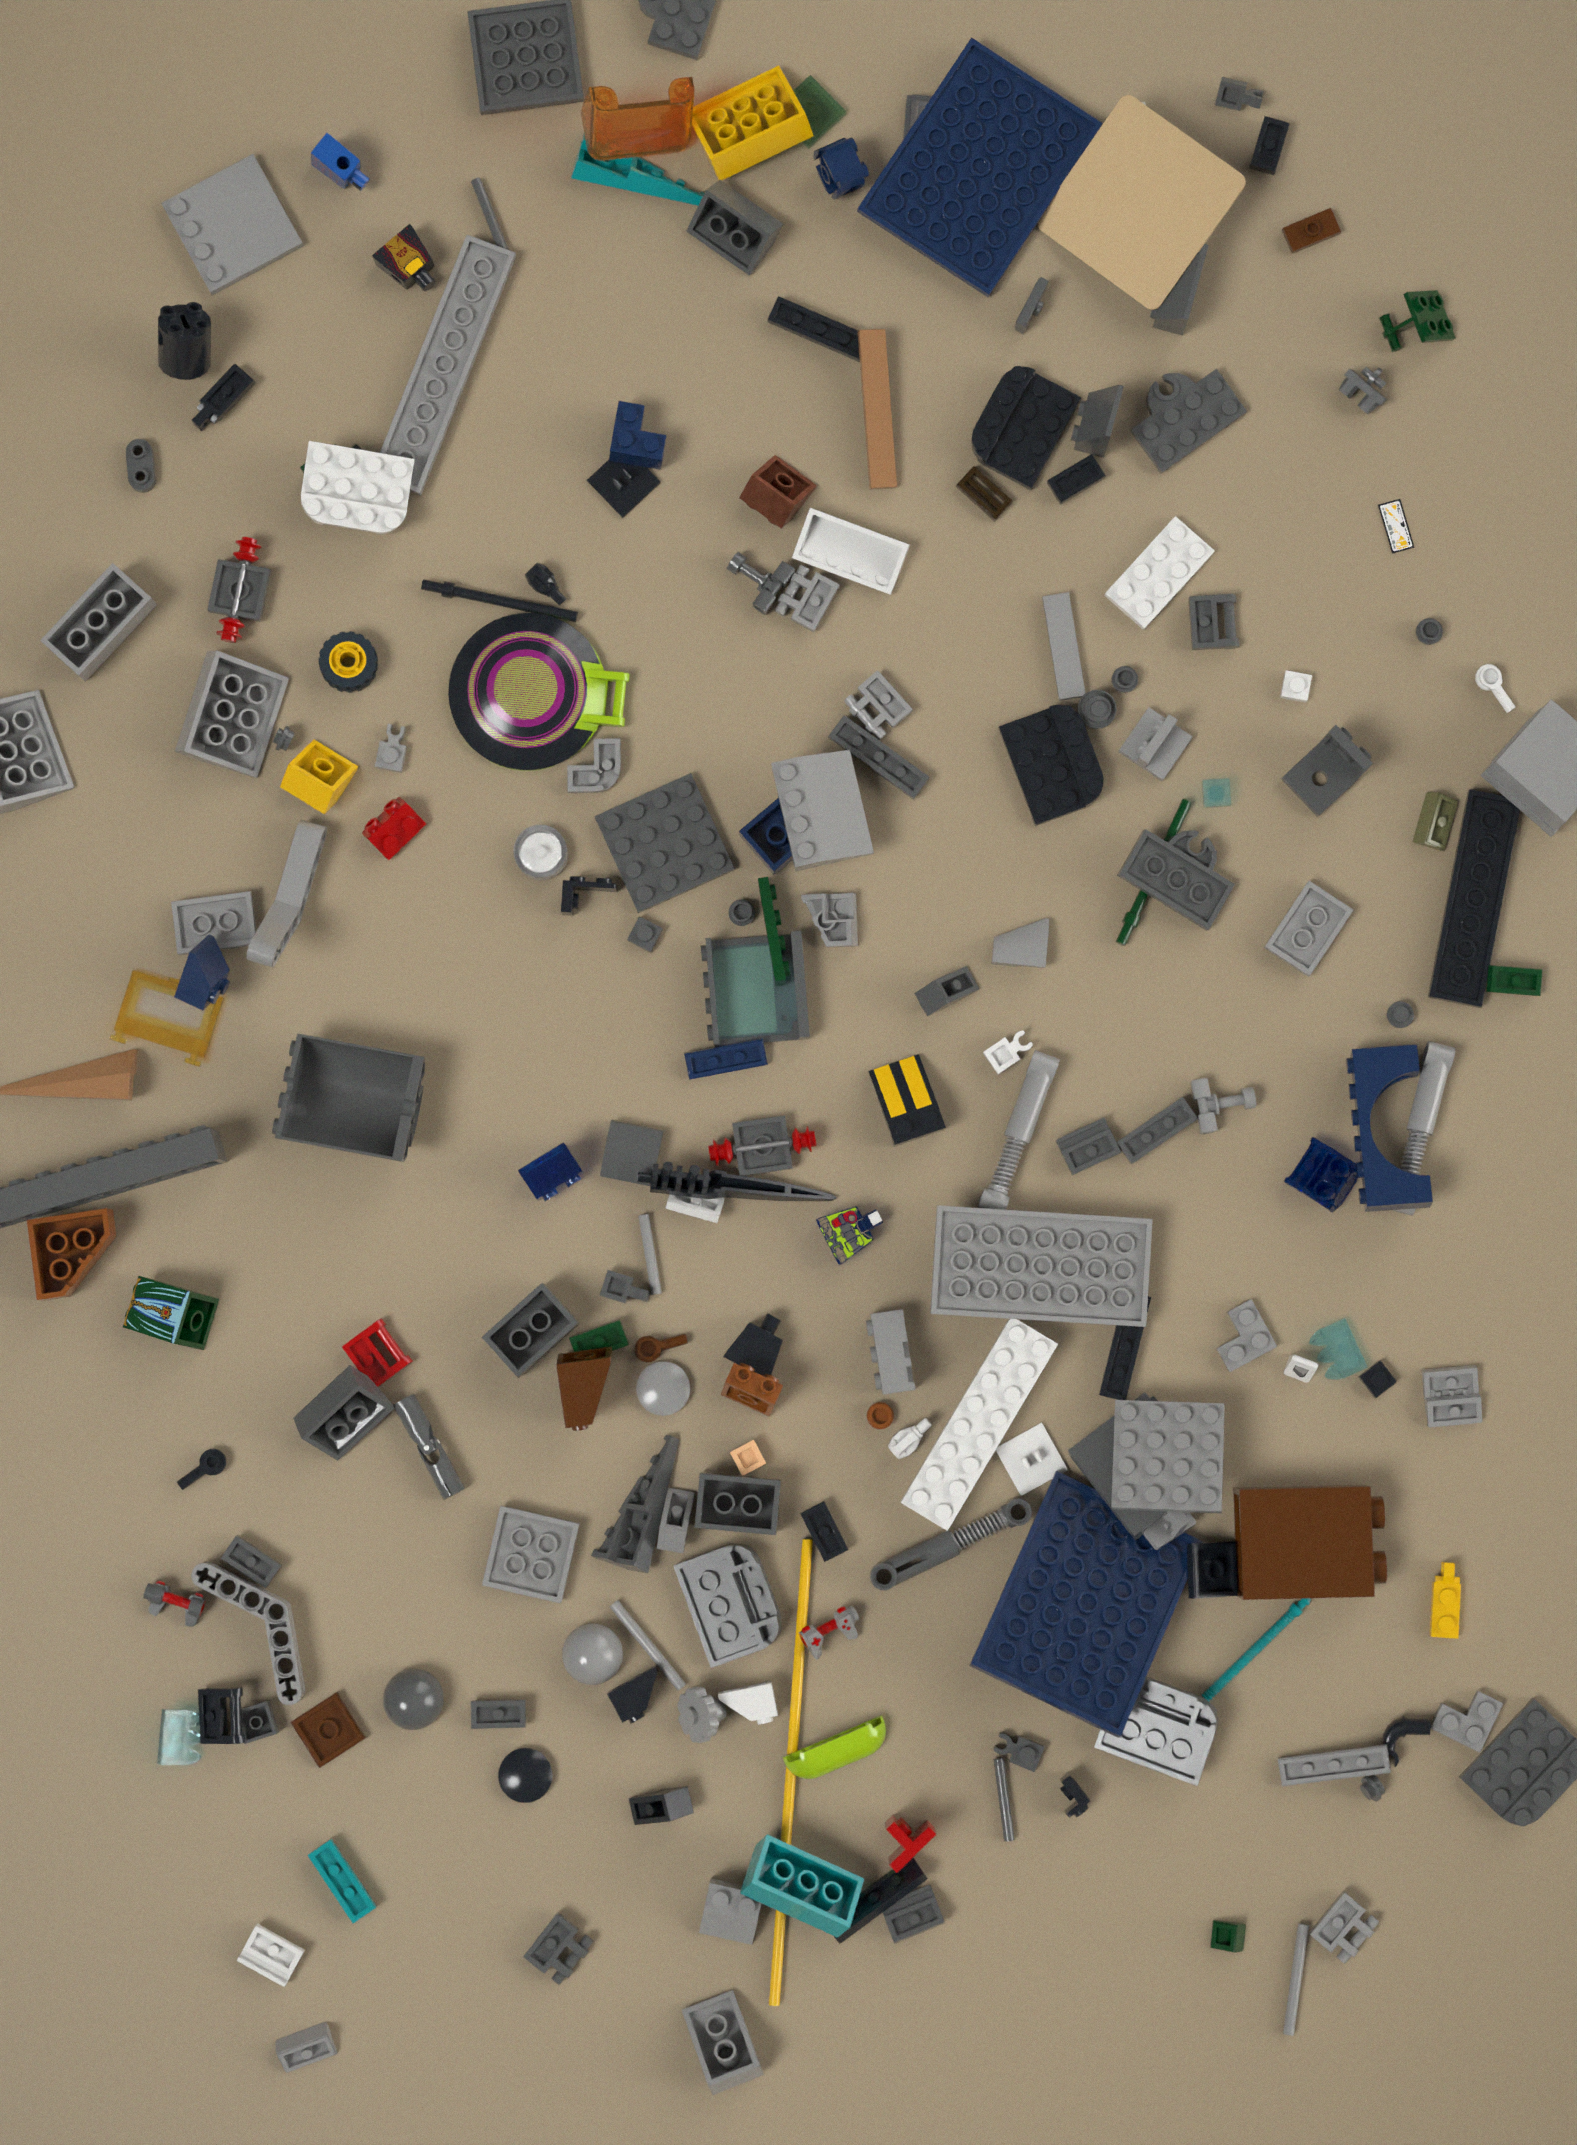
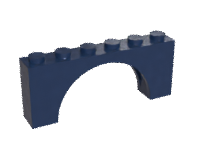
(1383, 1183)

